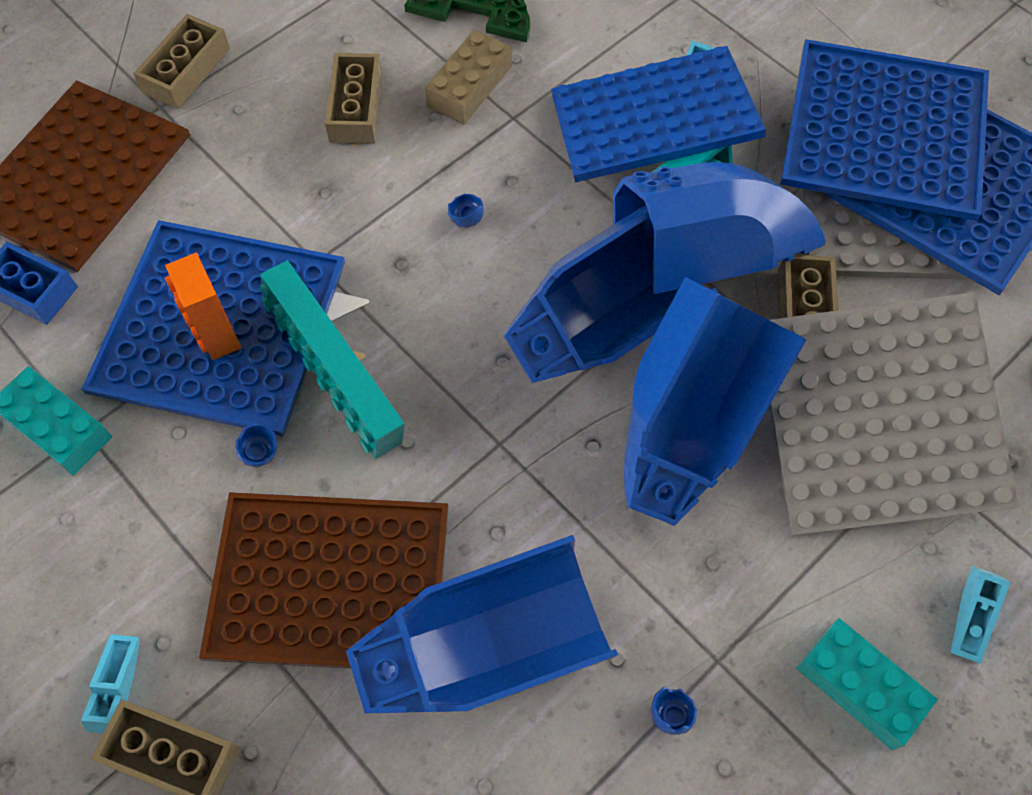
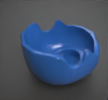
(466, 210)
(256, 445)
(673, 711)

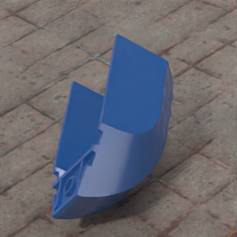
(716, 221)
(591, 304)
(699, 398)
(482, 636)

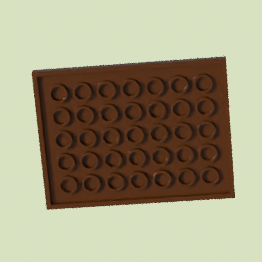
(81, 173)
(316, 575)

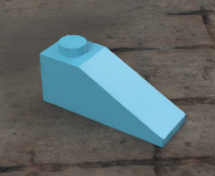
(978, 613)

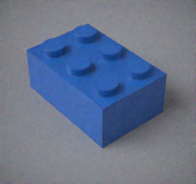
(33, 283)

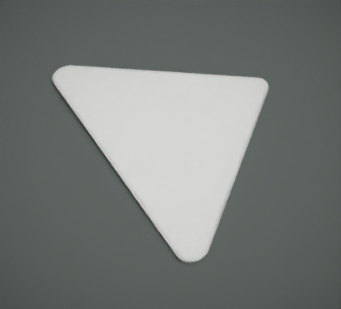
(343, 304)

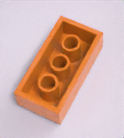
(201, 306)

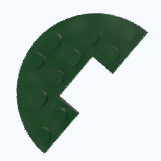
(506, 18)

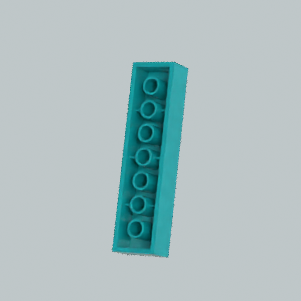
(331, 360)

